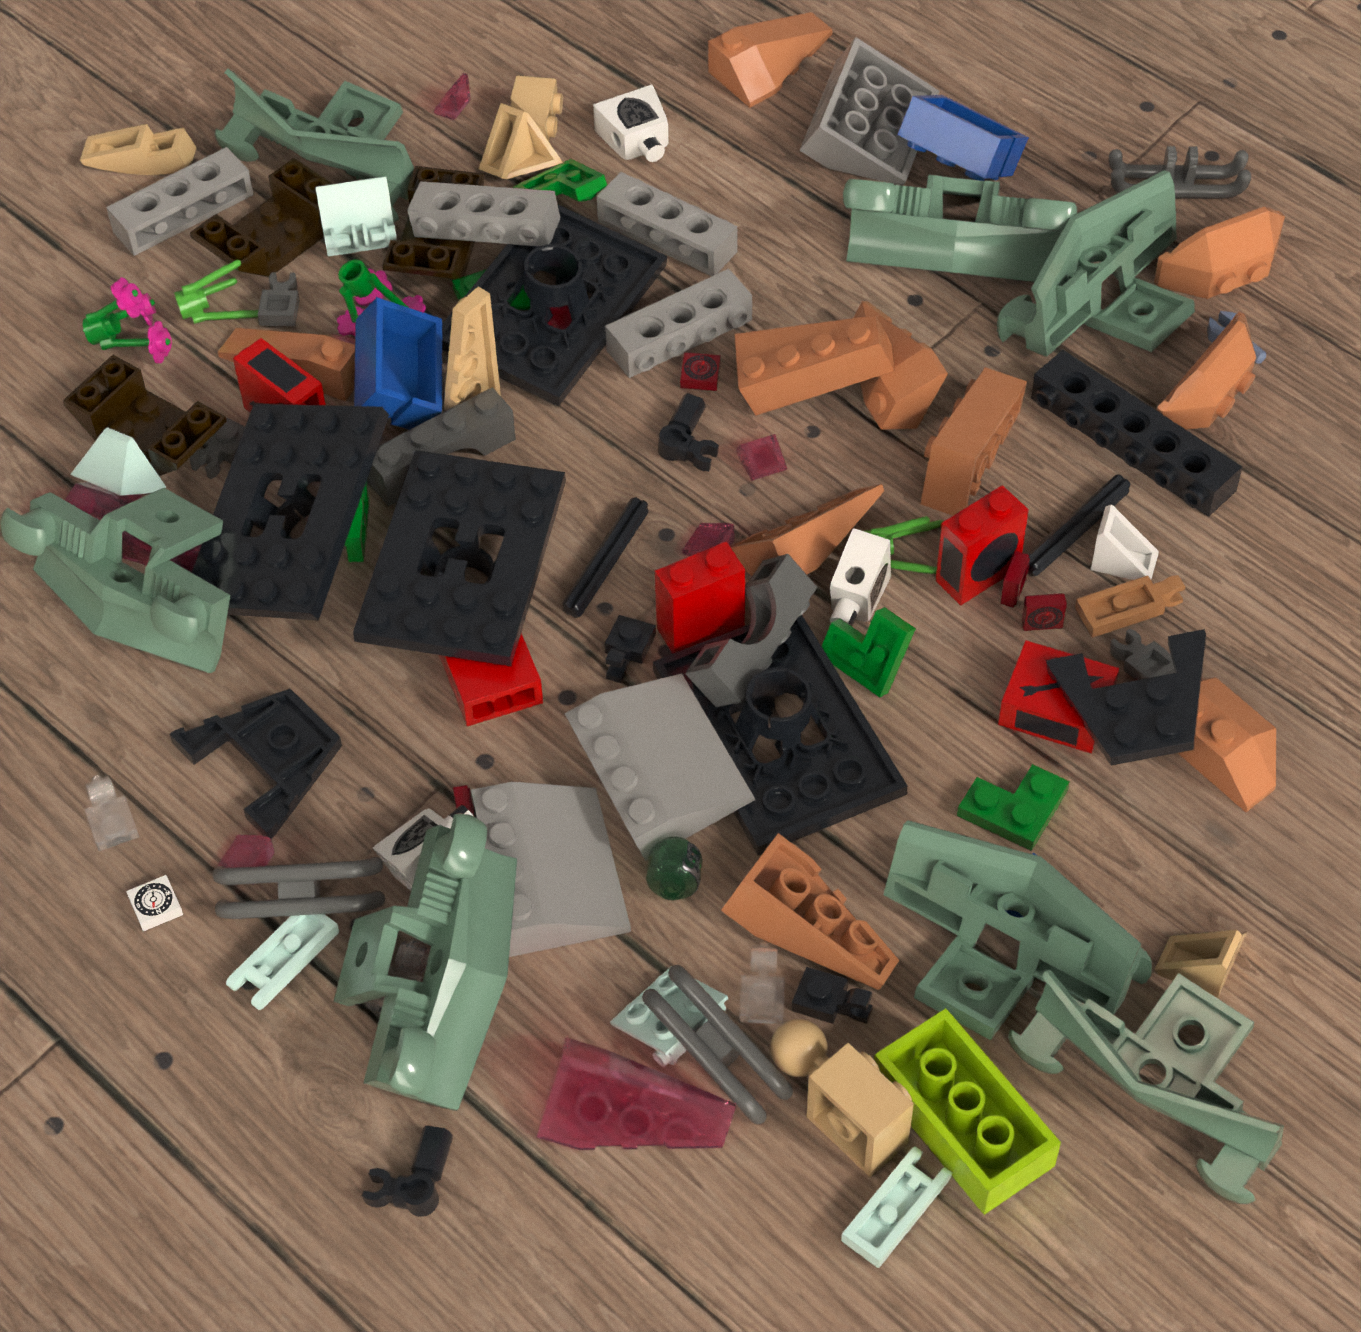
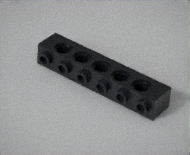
(1136, 433)

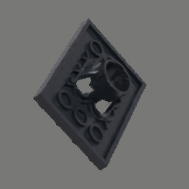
(583, 260)
(299, 446)
(442, 609)
(810, 783)

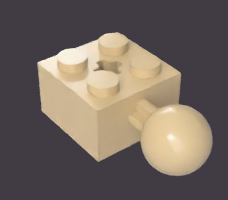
(846, 1095)

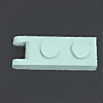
(283, 956)
(893, 1209)

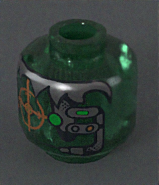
(674, 868)

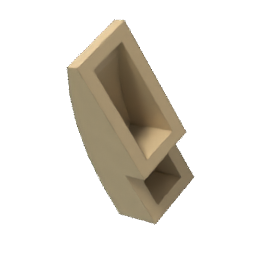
(139, 151)

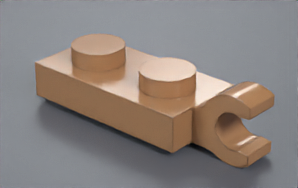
(1128, 603)

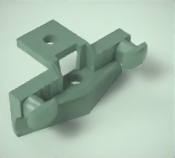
(323, 139)
(908, 228)
(1125, 237)
(156, 612)
(973, 884)
(465, 913)
(1191, 1071)

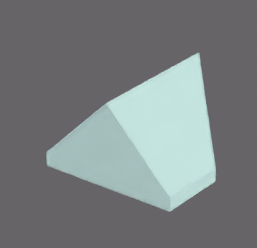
(118, 466)

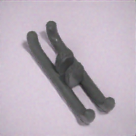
(1184, 175)
(298, 889)
(717, 1044)

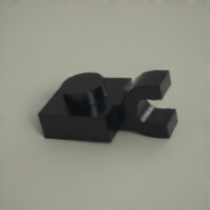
(627, 642)
(826, 995)

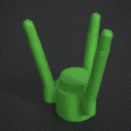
(193, 298)
(907, 528)

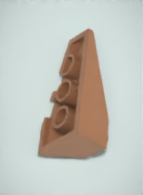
(761, 55)
(321, 355)
(905, 394)
(810, 535)
(797, 911)

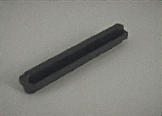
(1077, 524)
(605, 557)

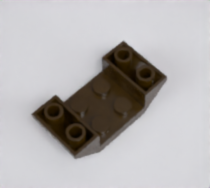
(274, 230)
(431, 255)
(119, 400)

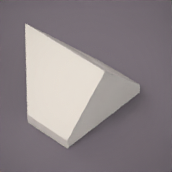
(1122, 548)

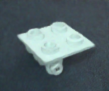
(356, 216)
(644, 1026)

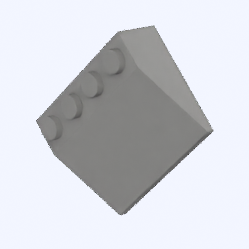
(862, 115)
(659, 760)
(564, 863)

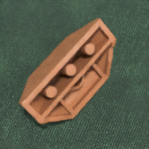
(1223, 255)
(1214, 379)
(1233, 746)

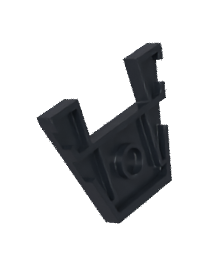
(1142, 715)
(280, 740)

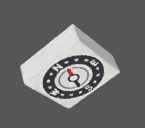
(154, 903)

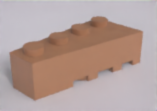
(809, 360)
(970, 440)

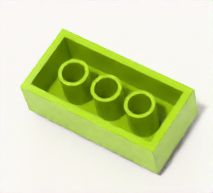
(969, 1111)

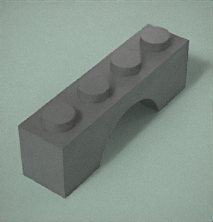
(477, 423)
(776, 596)

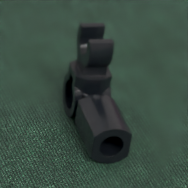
(676, 438)
(418, 1190)

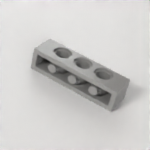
(180, 201)
(484, 214)
(667, 224)
(678, 323)

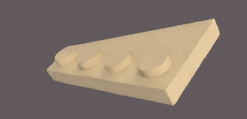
(472, 350)

